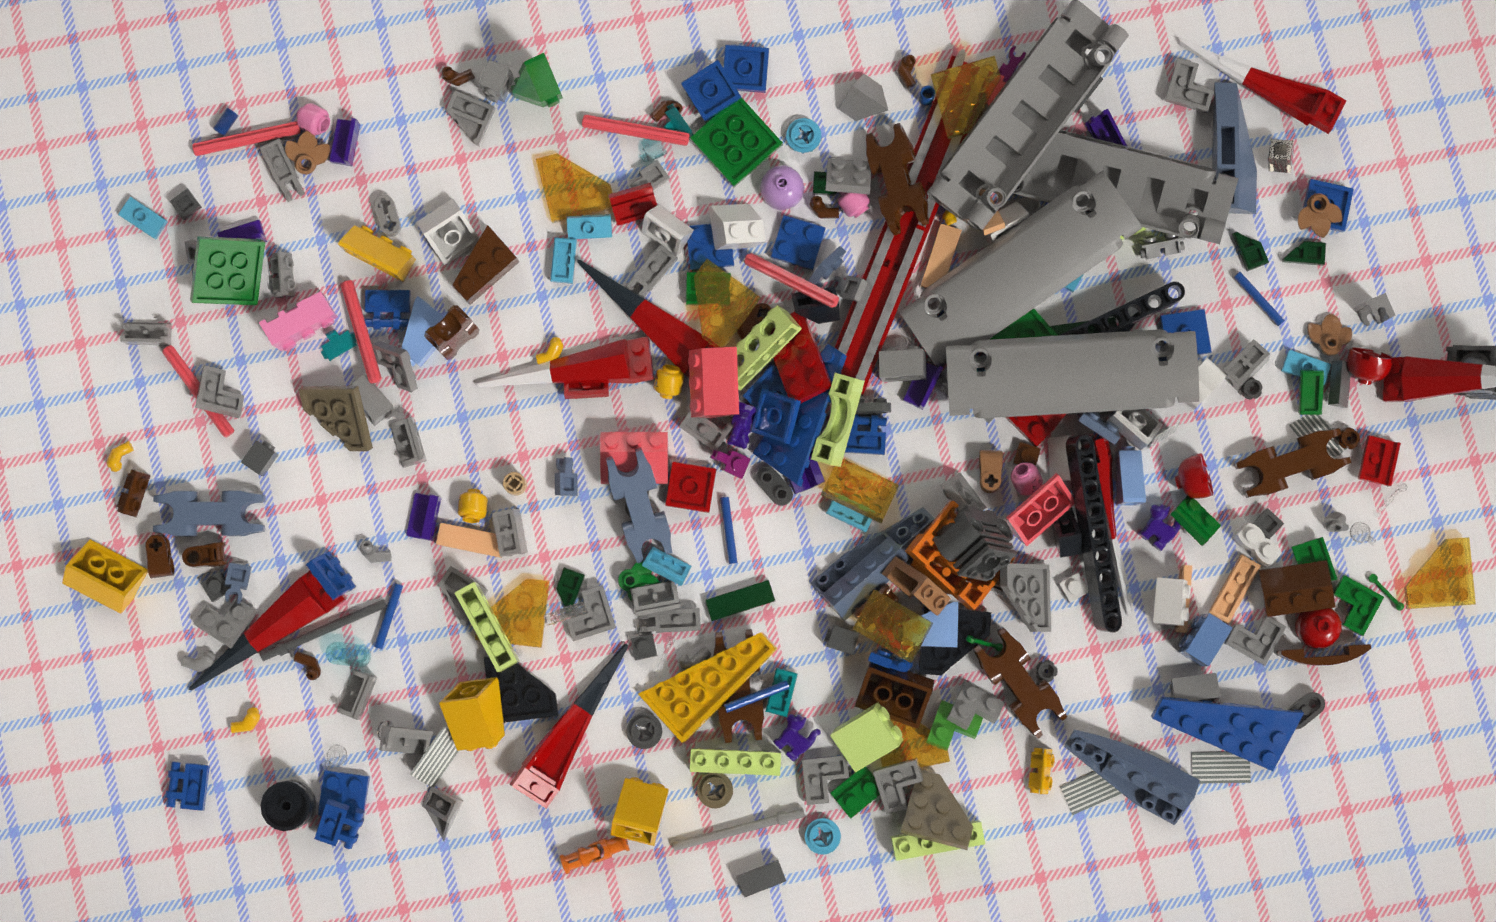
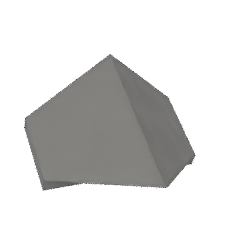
(864, 99)
(442, 809)

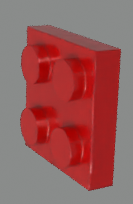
(690, 487)

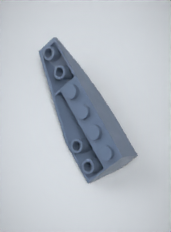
(1232, 147)
(859, 571)
(1136, 774)

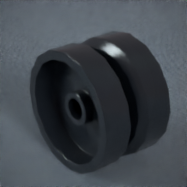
(276, 812)

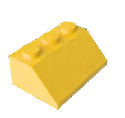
(378, 252)
(104, 576)

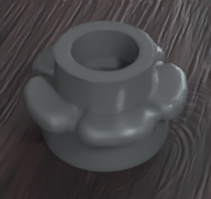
(1257, 388)
(1052, 670)

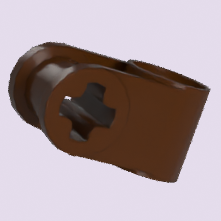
(752, 319)
(209, 555)
(159, 559)

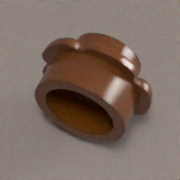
(1349, 432)

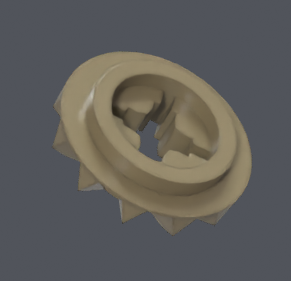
(725, 792)

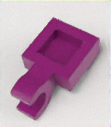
(1008, 70)
(733, 462)

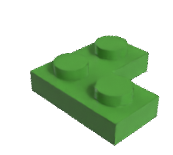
(943, 730)

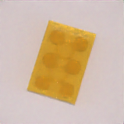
(860, 490)
(893, 625)

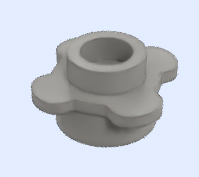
(1336, 522)

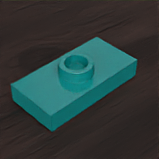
(780, 702)

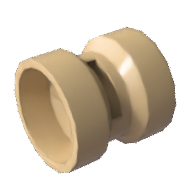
(515, 483)

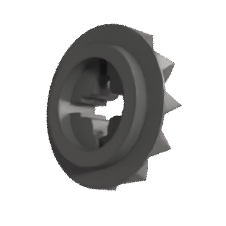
(647, 741)

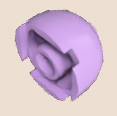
(785, 196)

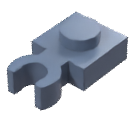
(237, 579)

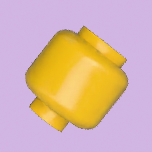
(668, 381)
(472, 506)

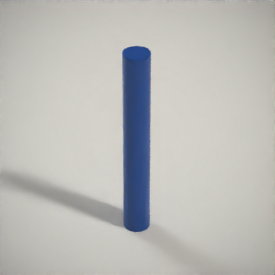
(1260, 300)
(728, 528)
(388, 616)
(756, 696)

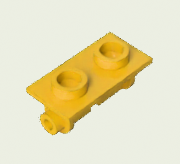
(1044, 763)

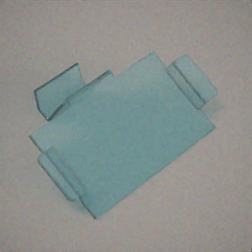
(653, 149)

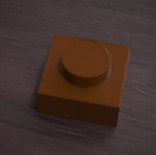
(1026, 454)

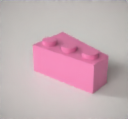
(299, 322)

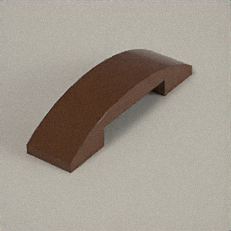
(1350, 653)

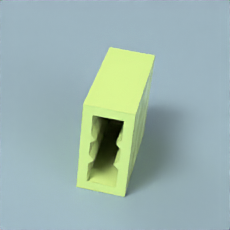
(867, 737)

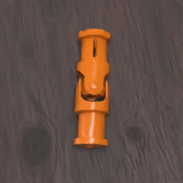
(593, 853)

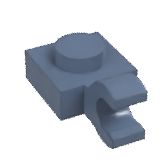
(565, 481)

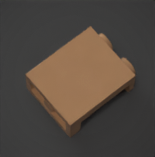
(916, 584)

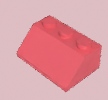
(713, 382)
(622, 449)
(1040, 510)

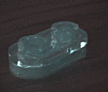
(349, 654)

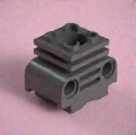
(1477, 355)
(976, 543)

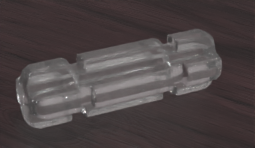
(565, 613)

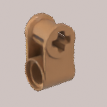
(990, 466)

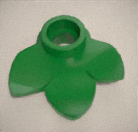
(640, 575)

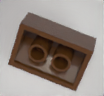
(1297, 588)
(900, 693)

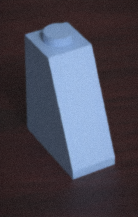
(414, 341)
(1129, 477)
(944, 628)

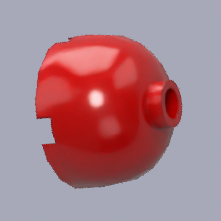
(1368, 365)
(1194, 477)
(1318, 628)

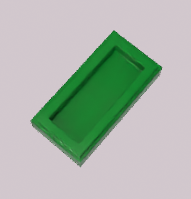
(1311, 392)

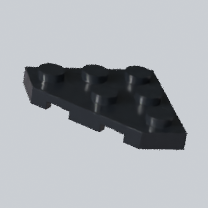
(940, 659)
(522, 694)

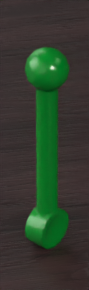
(1373, 578)
(998, 646)

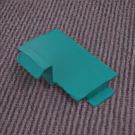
(676, 121)
(338, 344)

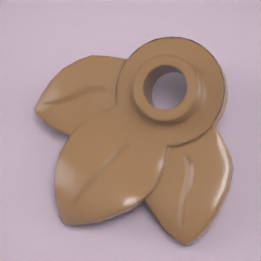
(307, 148)
(1321, 218)
(1329, 331)

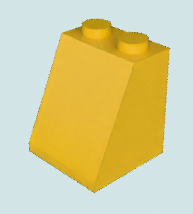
(474, 714)
(639, 811)

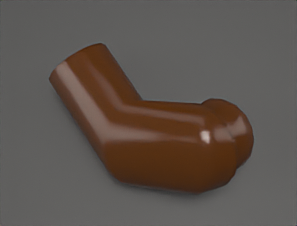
(905, 69)
(457, 78)
(660, 110)
(821, 209)
(311, 665)

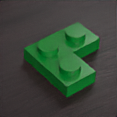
(1363, 604)

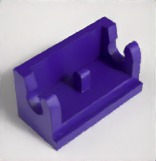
(1105, 128)

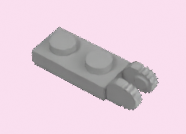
(281, 167)
(653, 270)
(673, 621)

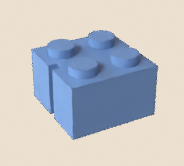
(1204, 639)

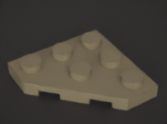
(339, 412)
(936, 814)

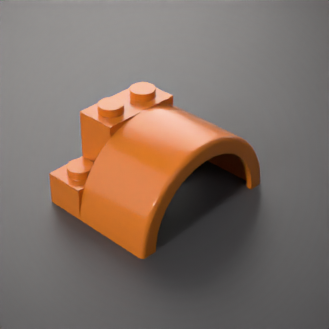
(940, 570)

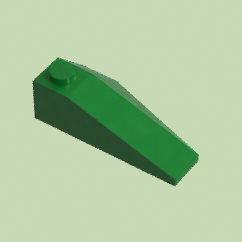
(537, 83)

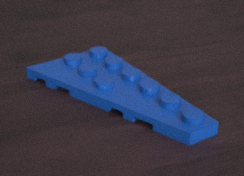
(793, 457)
(1237, 728)

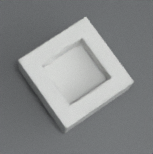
(1073, 587)

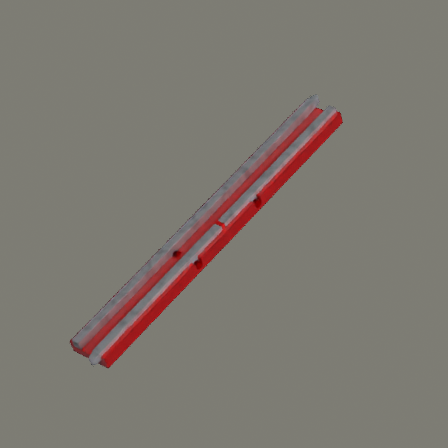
(895, 255)

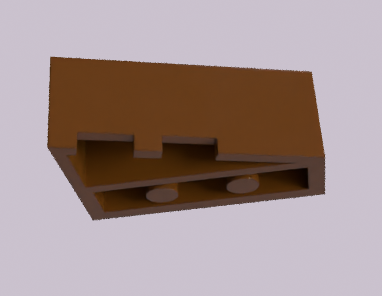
(484, 266)

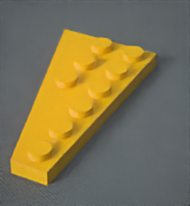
(697, 692)

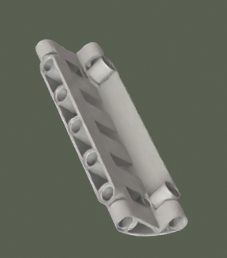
(1026, 114)
(1152, 185)
(1022, 268)
(1072, 374)

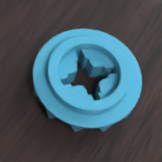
(807, 126)
(819, 846)

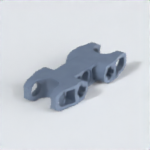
(634, 488)
(191, 513)

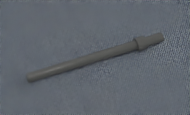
(283, 647)

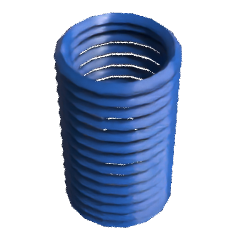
(927, 101)
(225, 125)

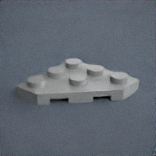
(1029, 593)

